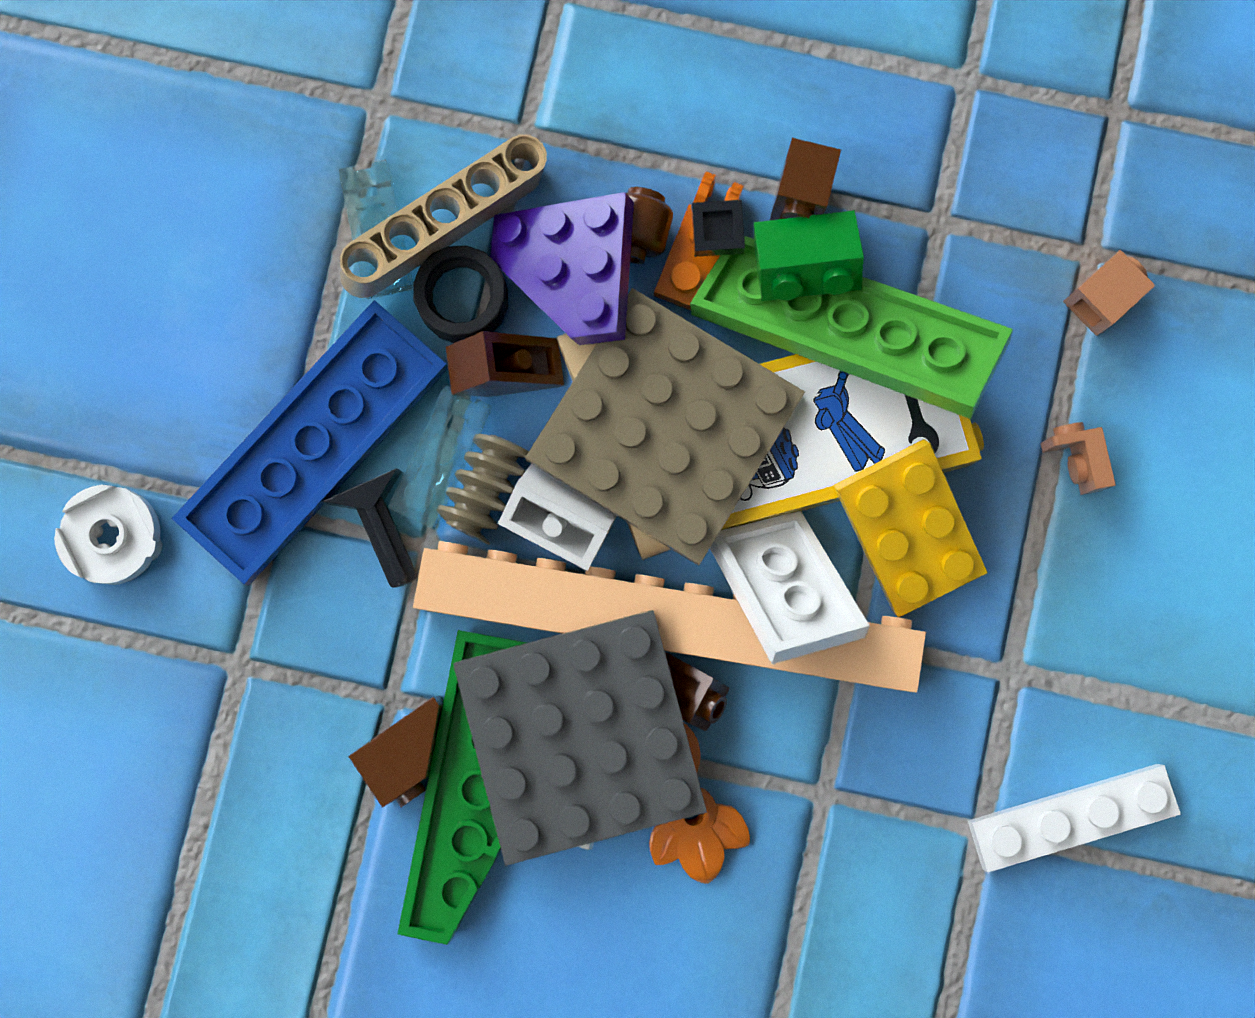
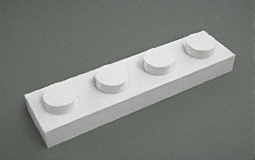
(1073, 817)

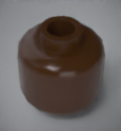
(650, 224)

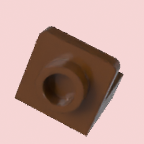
(698, 695)

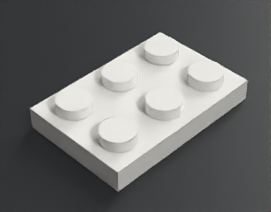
(788, 587)

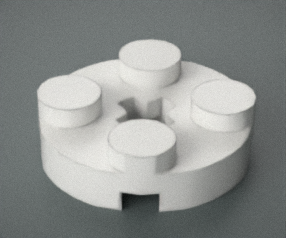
(81, 526)

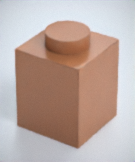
(1109, 292)

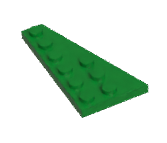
(456, 825)

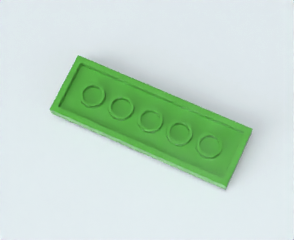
(867, 332)

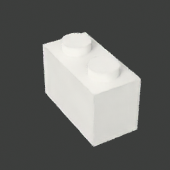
(557, 517)

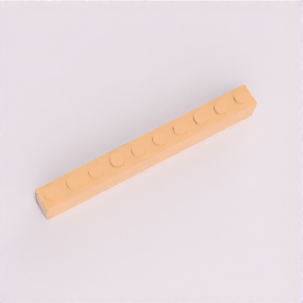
(687, 620)

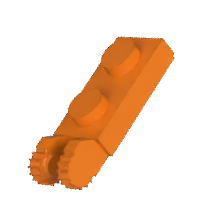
(682, 271)

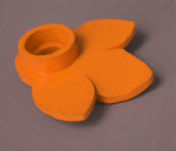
(701, 840)

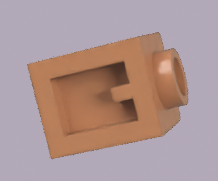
(1089, 462)

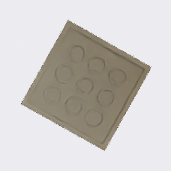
(665, 428)

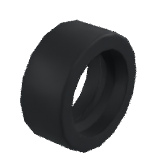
(445, 261)

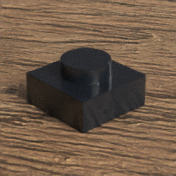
(717, 228)

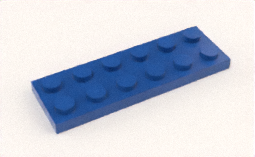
(310, 443)

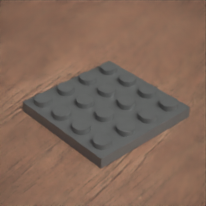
(579, 737)

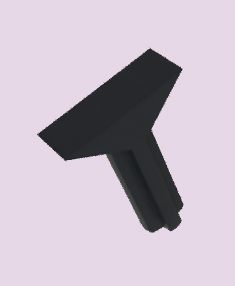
(379, 525)

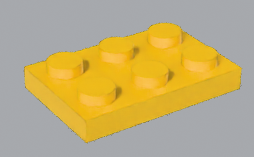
(910, 528)

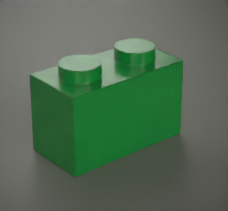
(808, 256)

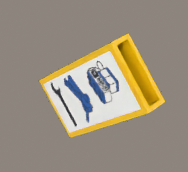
(841, 430)

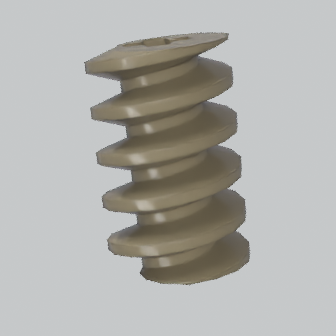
(482, 485)

